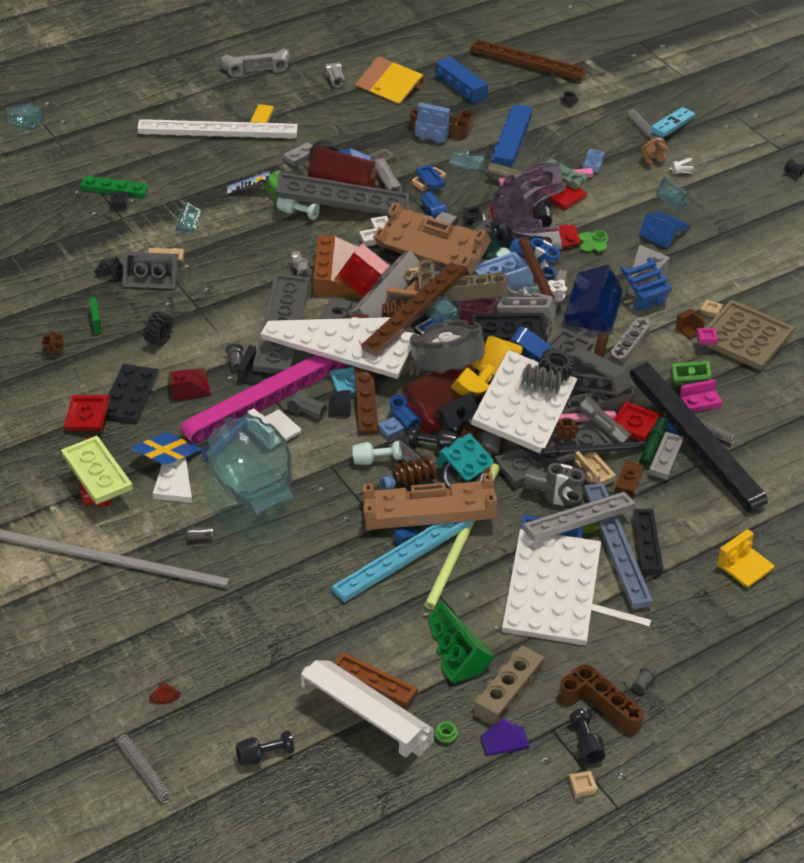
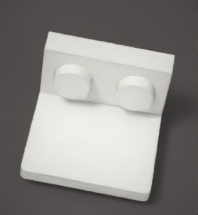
(280, 421)

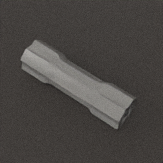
(384, 172)

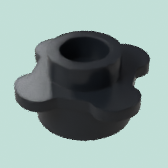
(569, 98)

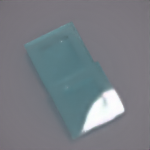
(463, 160)

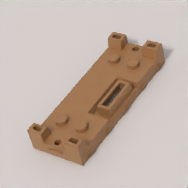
(432, 239)
(430, 504)

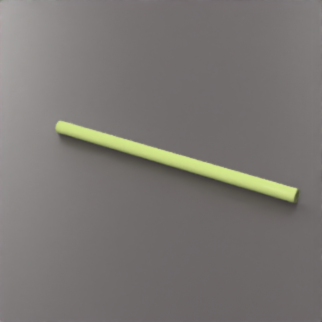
(452, 557)

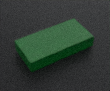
(95, 315)

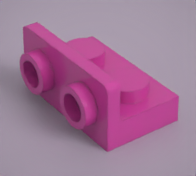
(700, 396)

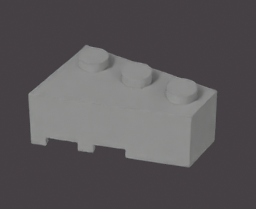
(643, 253)
(522, 302)

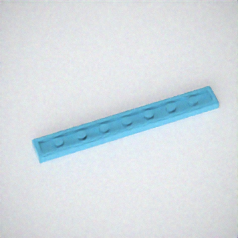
(396, 559)

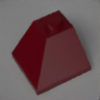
(189, 384)

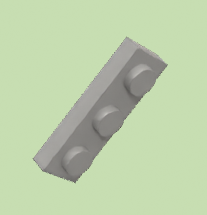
(666, 455)

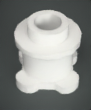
(558, 289)

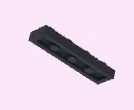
(647, 541)

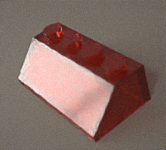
(341, 167)

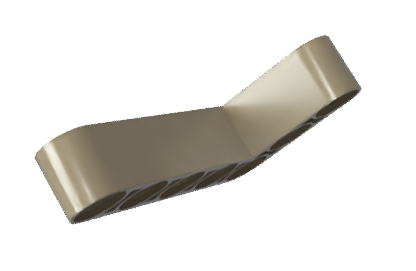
(468, 286)

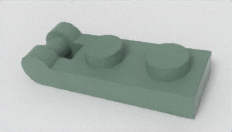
(569, 176)

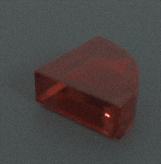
(164, 694)

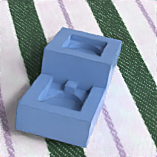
(594, 160)

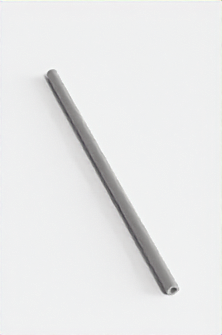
(115, 559)

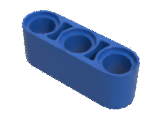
(531, 344)

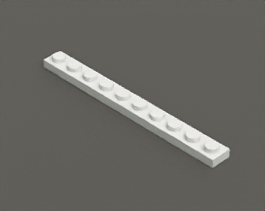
(224, 129)

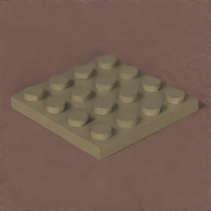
(748, 334)

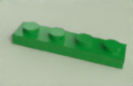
(107, 185)

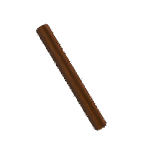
(535, 267)

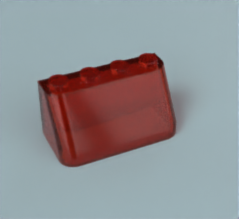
(432, 393)

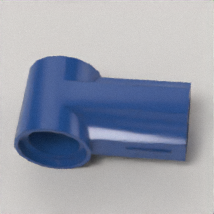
(432, 205)
(403, 413)

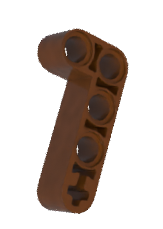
(458, 126)
(589, 683)

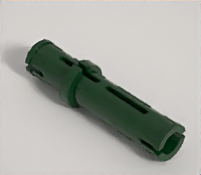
(655, 436)

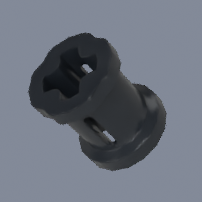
(794, 168)

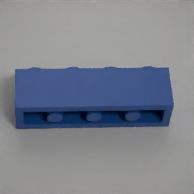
(461, 79)

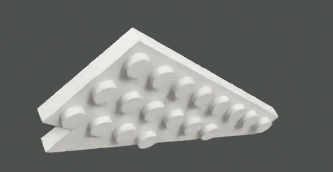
(342, 342)

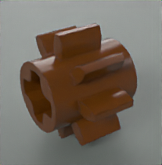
(52, 342)
(566, 429)

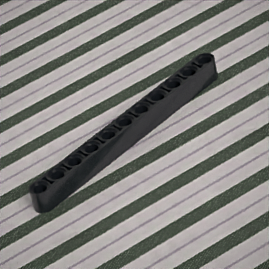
(699, 438)

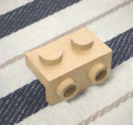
(594, 468)

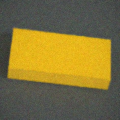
(262, 114)

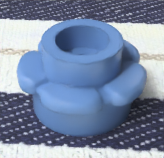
(387, 482)

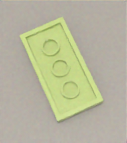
(96, 469)

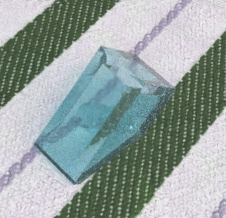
(25, 115)

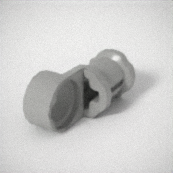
(300, 264)

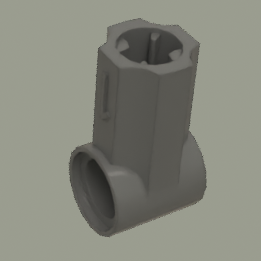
(304, 403)

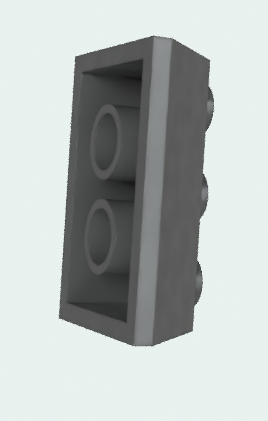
(150, 270)

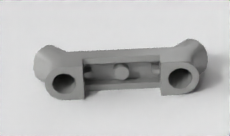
(272, 61)

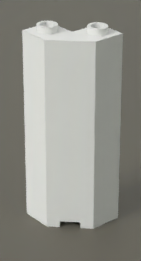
(369, 704)

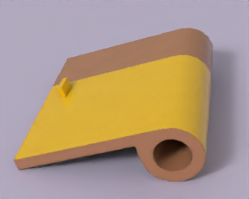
(390, 80)

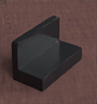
(245, 369)

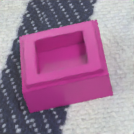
(707, 336)

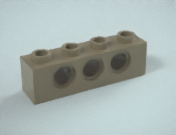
(508, 685)

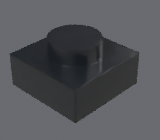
(118, 200)
(473, 214)

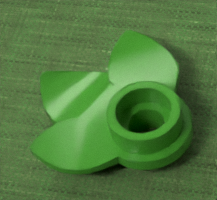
(593, 241)

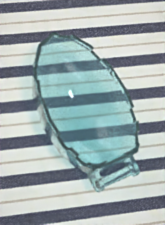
(251, 462)

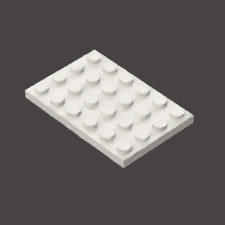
(521, 412)
(552, 588)

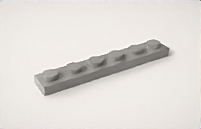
(578, 516)

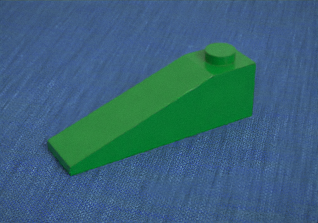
(459, 647)

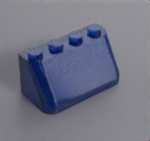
(594, 300)

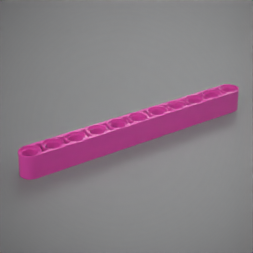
(259, 396)

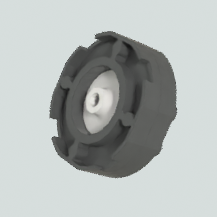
(447, 346)

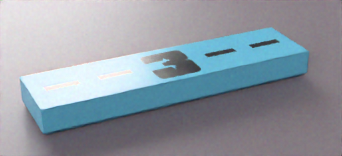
(672, 122)

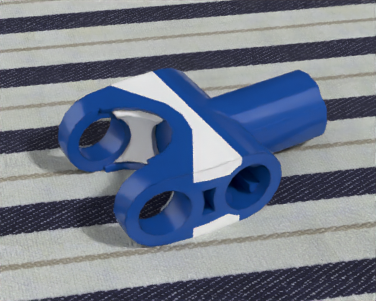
(541, 250)

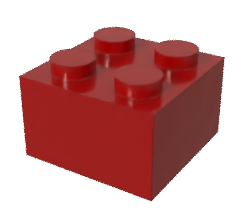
(362, 270)

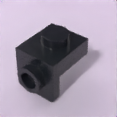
(110, 266)

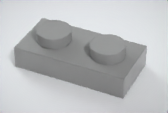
(298, 154)

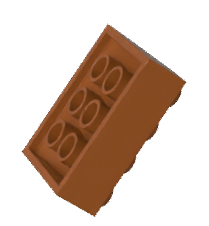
(330, 258)

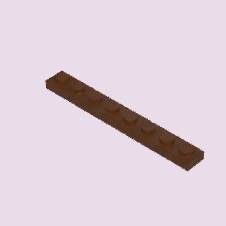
(527, 59)
(413, 309)
(365, 397)

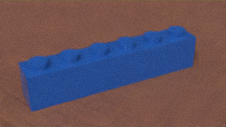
(512, 136)

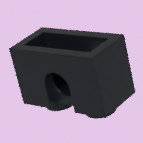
(447, 414)

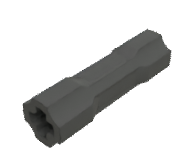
(593, 411)

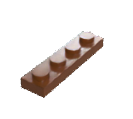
(380, 681)

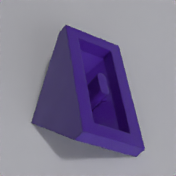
(504, 738)

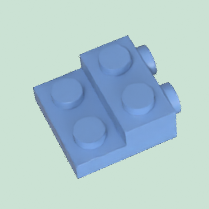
(432, 123)

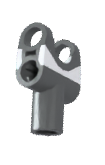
(557, 483)

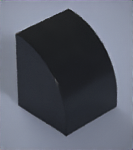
(340, 404)

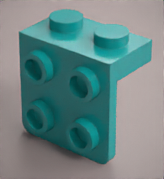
(465, 457)

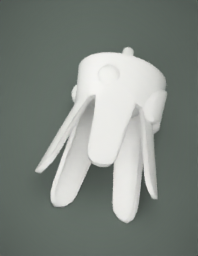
(677, 168)

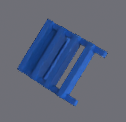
(661, 228)
(652, 292)

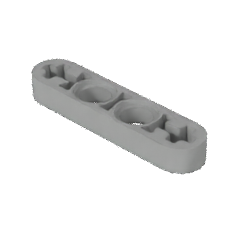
(626, 339)

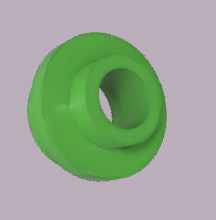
(446, 727)

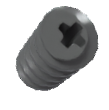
(541, 378)

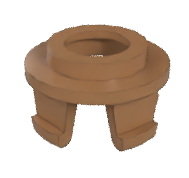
(650, 151)

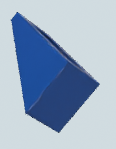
(403, 535)

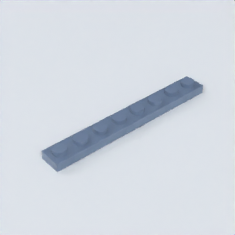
(620, 553)

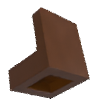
(688, 322)

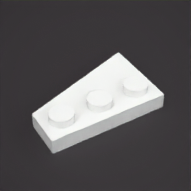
(173, 483)

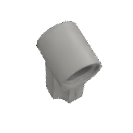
(334, 72)

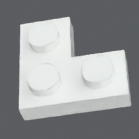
(367, 235)

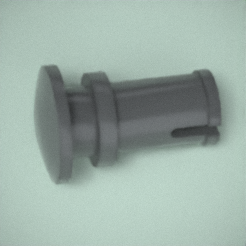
(234, 352)

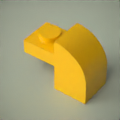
(470, 382)

